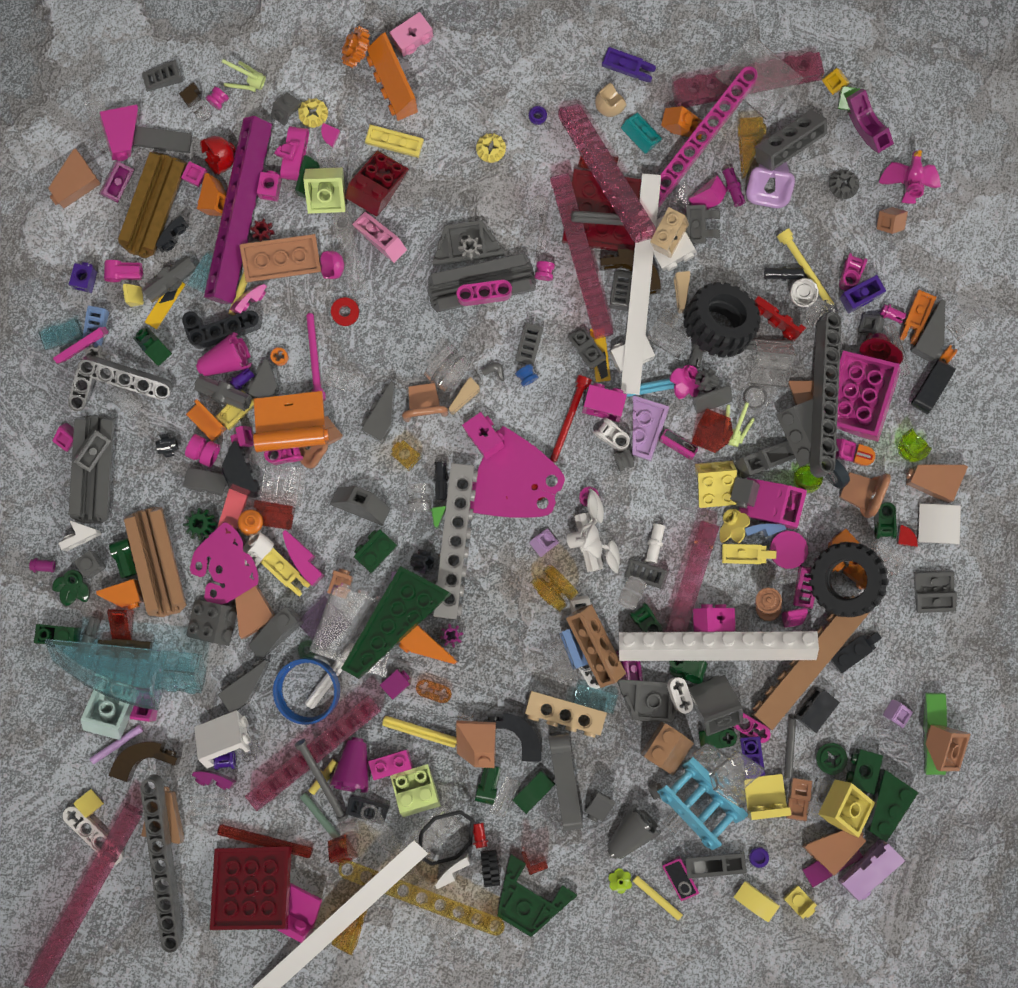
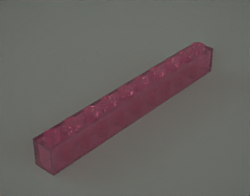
(83, 897)

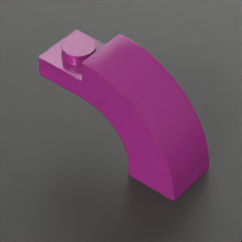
(866, 123)

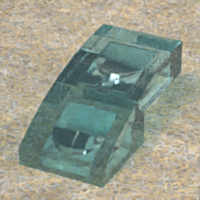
(200, 275)
(595, 699)

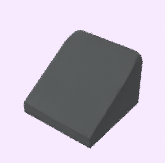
(871, 324)

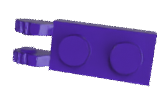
(627, 64)

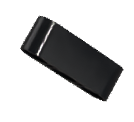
(933, 386)

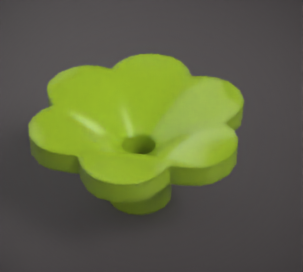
(618, 875)

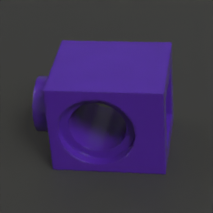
(88, 283)

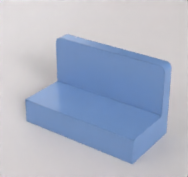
(573, 649)

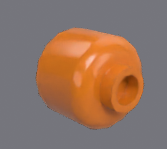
(250, 522)

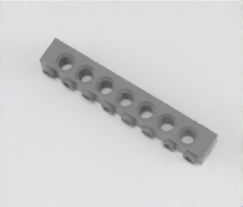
(457, 473)

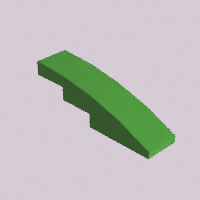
(934, 714)

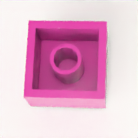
(604, 402)

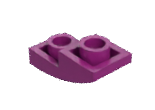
(207, 778)

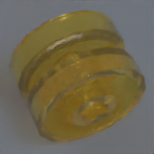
(551, 590)

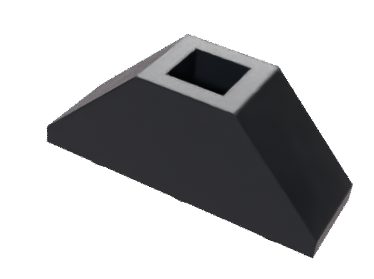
(238, 472)

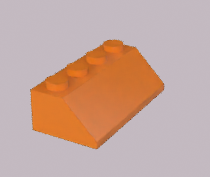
(392, 78)

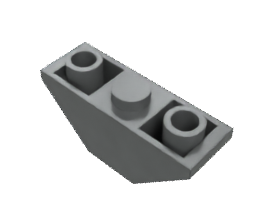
(361, 503)

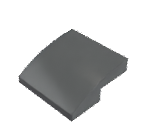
(935, 591)

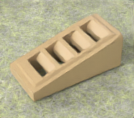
(681, 285)
(467, 392)

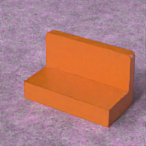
(206, 421)

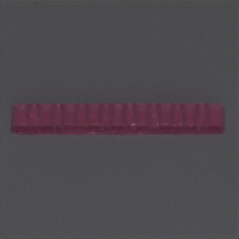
(607, 173)
(581, 257)

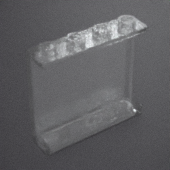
(343, 623)

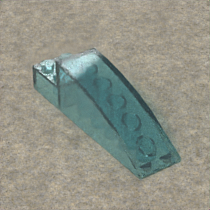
(130, 673)

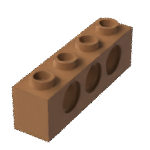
(596, 646)

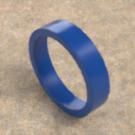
(279, 699)

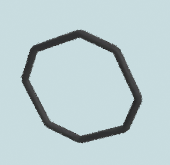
(462, 850)

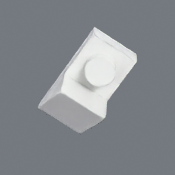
(83, 535)

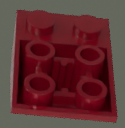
(376, 183)

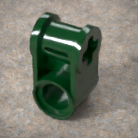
(886, 522)
(646, 619)
(689, 670)
(716, 739)

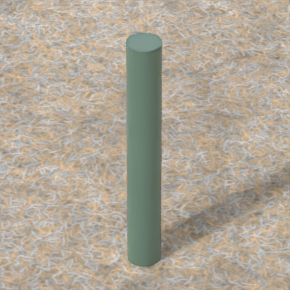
(319, 816)

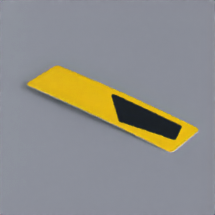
(162, 307)
(602, 371)

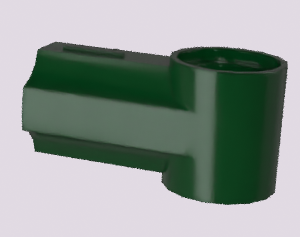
(124, 559)
(487, 788)

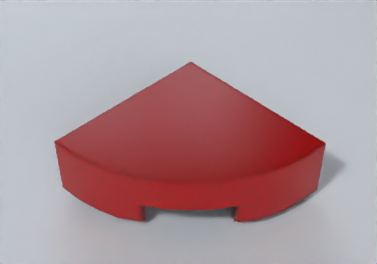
(906, 537)

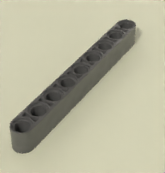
(825, 381)
(160, 872)

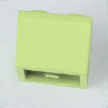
(415, 791)

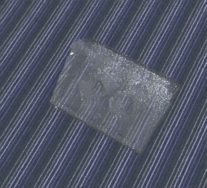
(436, 832)

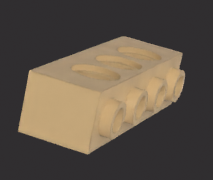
(595, 717)

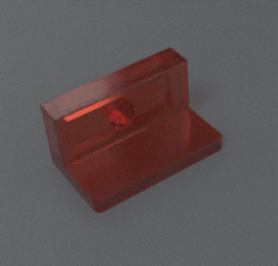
(275, 514)
(535, 865)

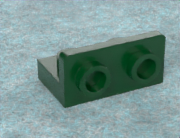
(375, 550)

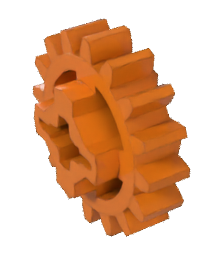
(355, 46)

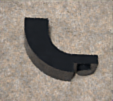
(529, 739)

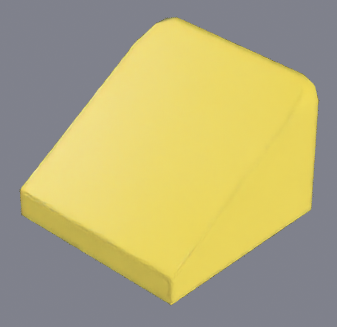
(133, 295)
(88, 803)

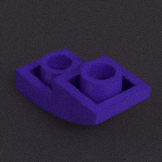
(752, 749)

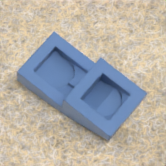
(768, 529)

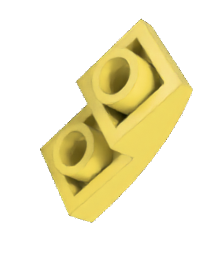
(756, 901)

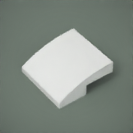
(939, 524)
(449, 874)

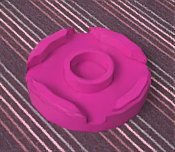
(790, 549)

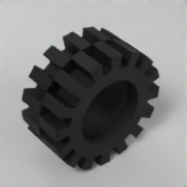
(490, 868)

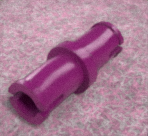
(733, 187)

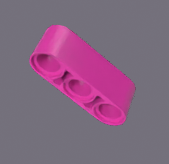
(289, 169)
(491, 286)

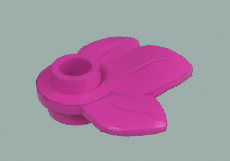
(685, 381)

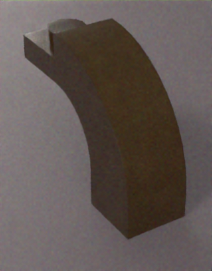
(625, 261)
(129, 759)

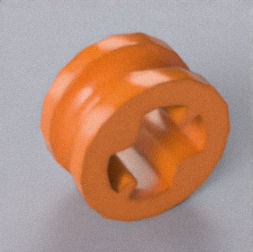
(276, 351)
(948, 354)

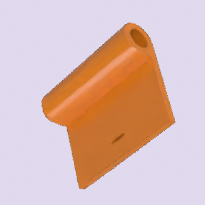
(289, 422)

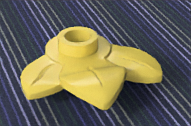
(734, 525)

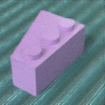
(871, 870)

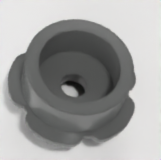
(653, 788)

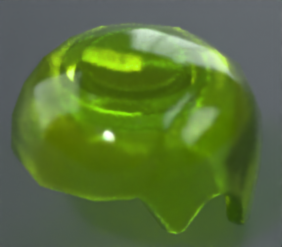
(805, 480)

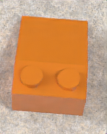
(421, 643)

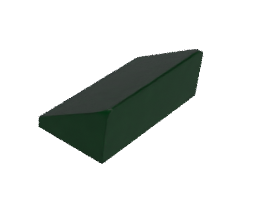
(307, 163)

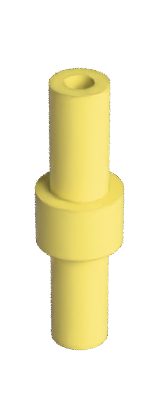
(326, 773)

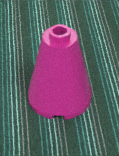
(225, 357)

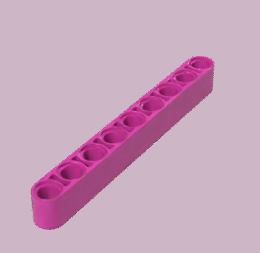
(710, 132)

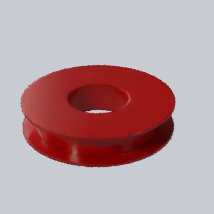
(338, 305)

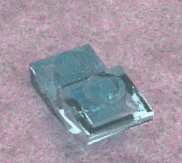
(61, 335)

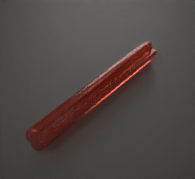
(262, 840)

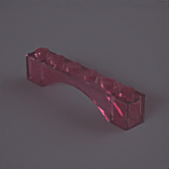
(692, 578)

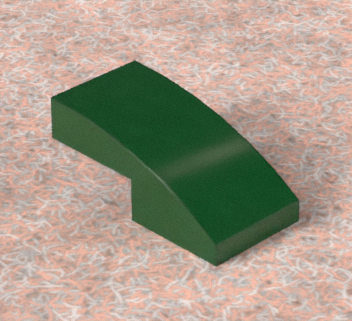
(533, 792)

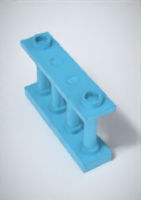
(695, 770)

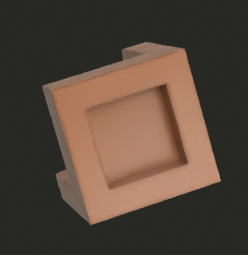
(892, 220)

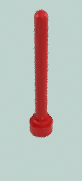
(582, 384)

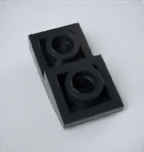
(167, 241)

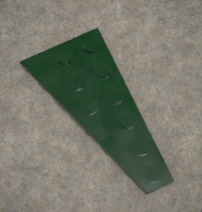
(400, 610)

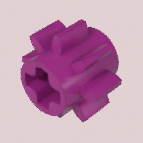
(452, 640)

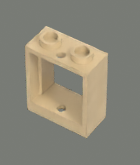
(671, 225)

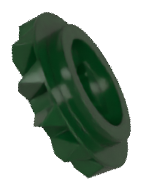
(840, 761)

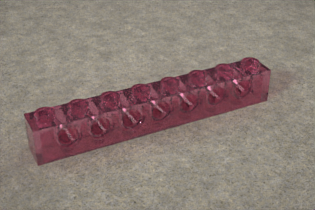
(683, 97)
(319, 749)

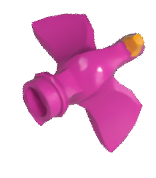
(912, 176)

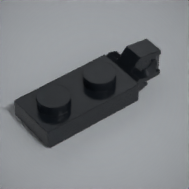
(855, 651)

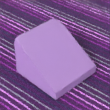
(543, 542)
(897, 713)

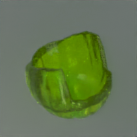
(913, 447)

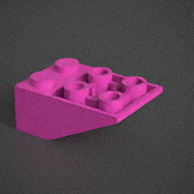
(777, 504)

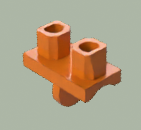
(857, 574)

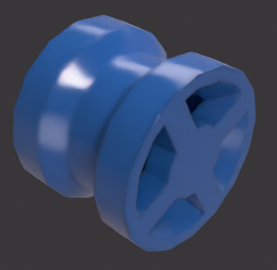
(526, 375)

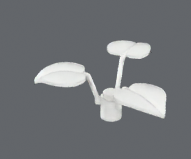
(590, 540)

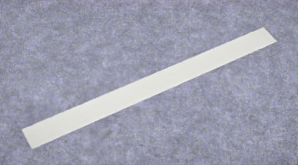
(640, 292)
(343, 917)

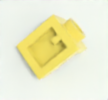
(800, 902)

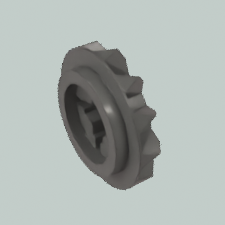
(845, 192)

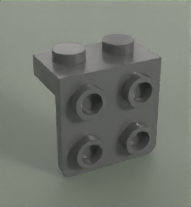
(211, 622)

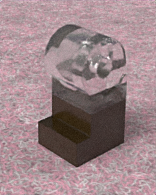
(197, 106)

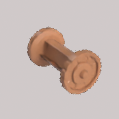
(768, 604)

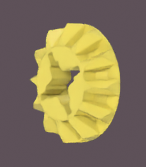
(313, 121)
(496, 154)

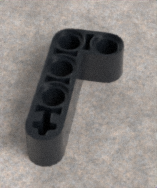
(223, 325)

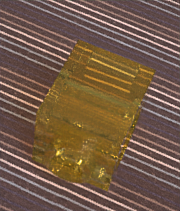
(407, 463)

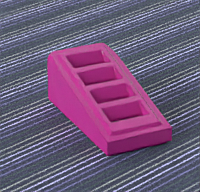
(799, 585)
(794, 617)

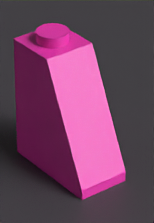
(119, 130)

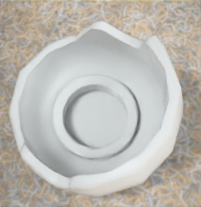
(804, 292)

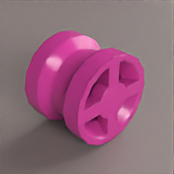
(217, 98)
(544, 271)
(584, 495)

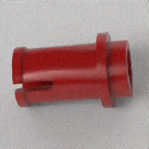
(479, 835)

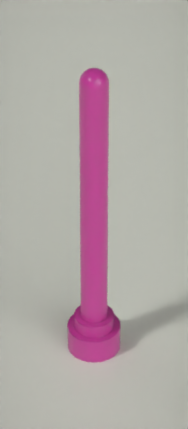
(314, 355)

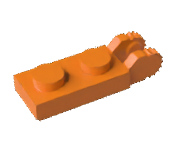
(918, 315)

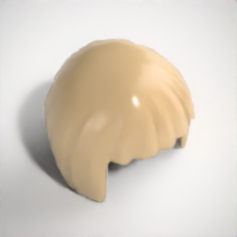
(609, 102)

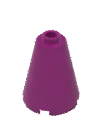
(352, 767)

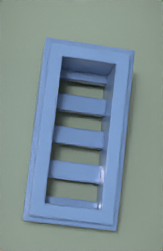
(90, 317)

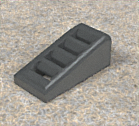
(165, 68)
(618, 304)
(535, 328)
(664, 573)

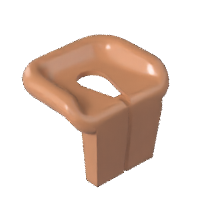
(423, 401)
(312, 456)
(860, 490)

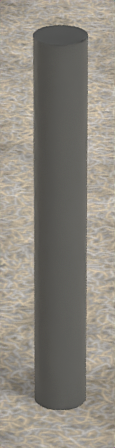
(790, 748)

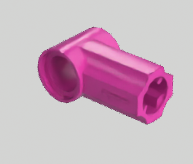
(116, 271)

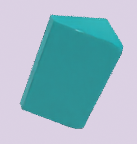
(641, 133)

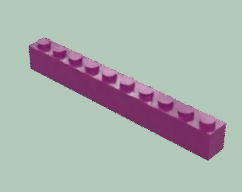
(238, 210)

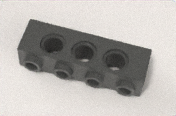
(791, 140)

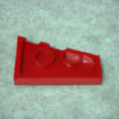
(779, 321)

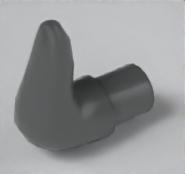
(494, 367)

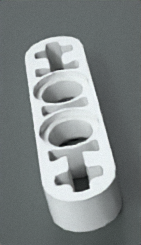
(89, 838)

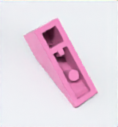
(380, 237)

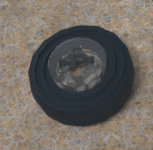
(839, 477)

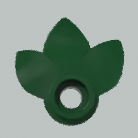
(70, 591)

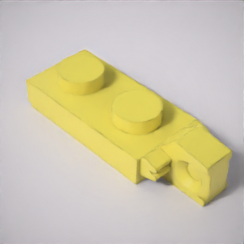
(746, 554)

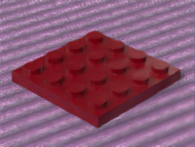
(592, 199)
(250, 888)

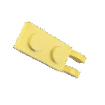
(283, 570)

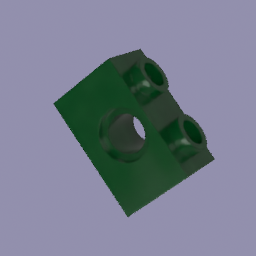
(872, 762)

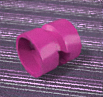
(205, 452)

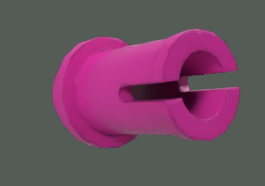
(892, 313)

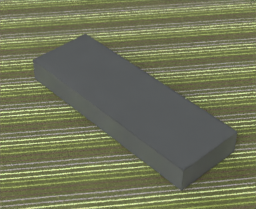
(162, 139)

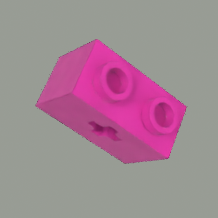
(486, 445)
(714, 619)
(390, 764)

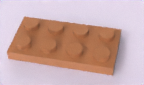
(280, 258)

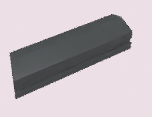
(444, 285)
(91, 490)

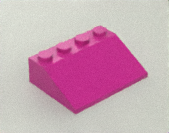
(865, 394)

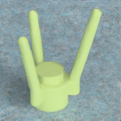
(255, 79)
(737, 437)

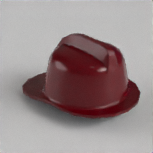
(880, 347)

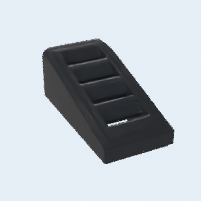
(362, 800)

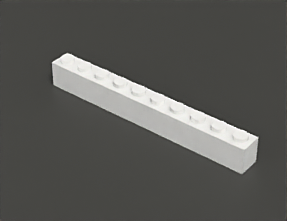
(718, 646)

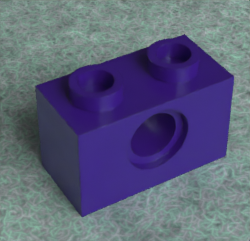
(862, 294)

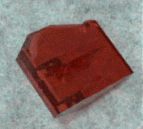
(713, 431)

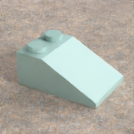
(105, 716)

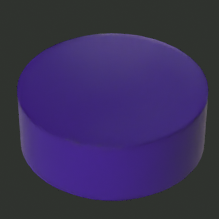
(758, 857)

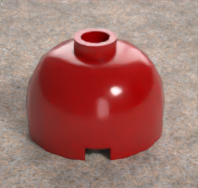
(219, 153)

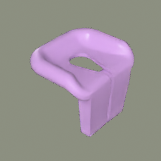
(783, 186)

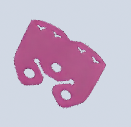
(231, 558)

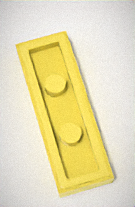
(394, 141)

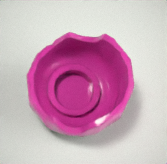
(331, 265)

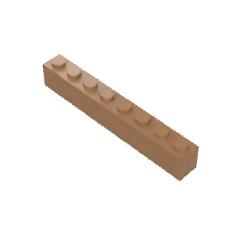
(803, 672)

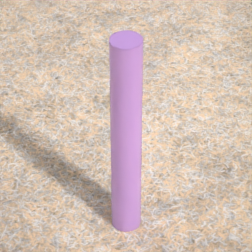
(116, 744)

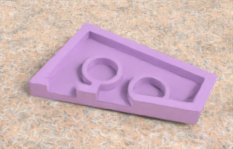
(647, 426)

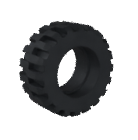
(732, 304)
(821, 579)

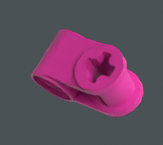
(852, 269)
(285, 456)

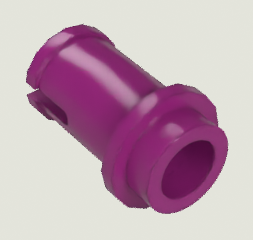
(42, 565)

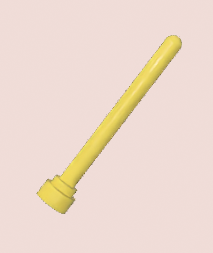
(787, 239)

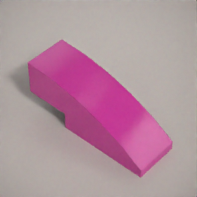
(302, 559)

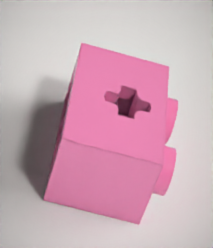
(404, 34)

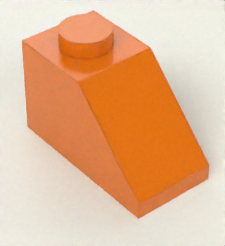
(124, 594)

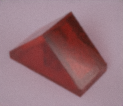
(121, 623)
(340, 849)

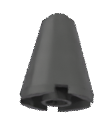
(632, 833)

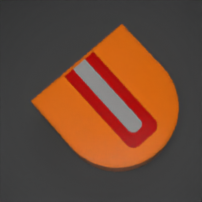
(864, 455)

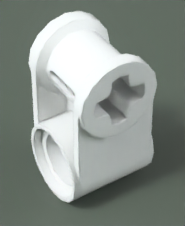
(611, 435)
(258, 547)

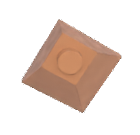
(477, 742)
(946, 747)

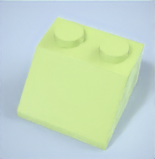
(324, 190)

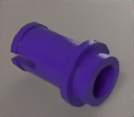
(241, 379)

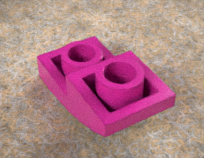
(253, 294)

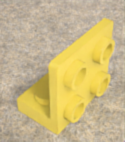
(715, 483)
(766, 798)

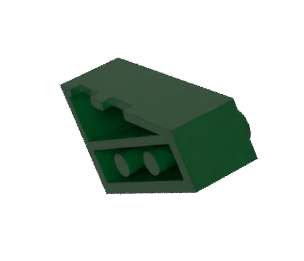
(891, 801)

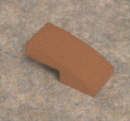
(799, 798)

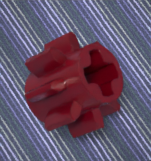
(259, 227)

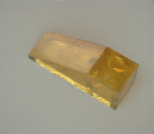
(749, 135)

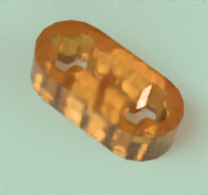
(431, 695)

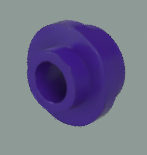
(537, 110)

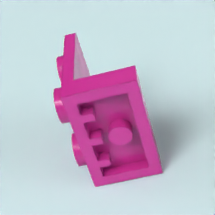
(302, 913)

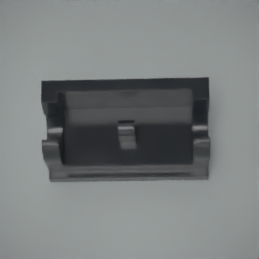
(816, 709)

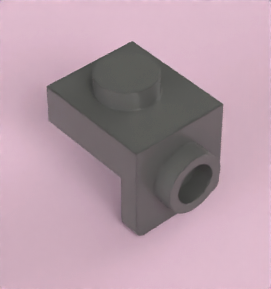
(284, 108)

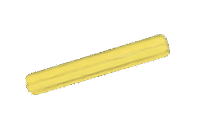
(419, 731)

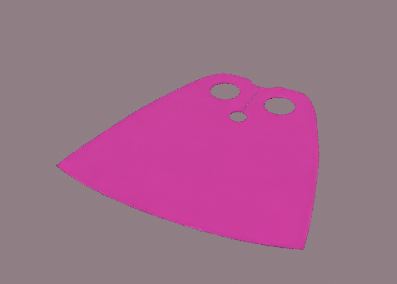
(511, 475)

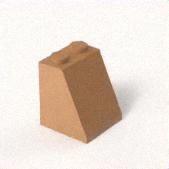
(667, 748)

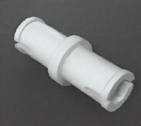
(655, 543)

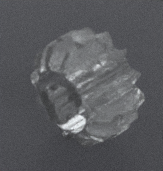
(632, 592)

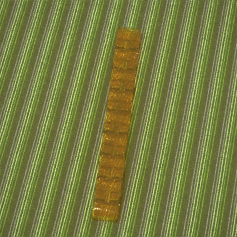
(429, 902)

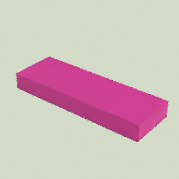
(81, 345)

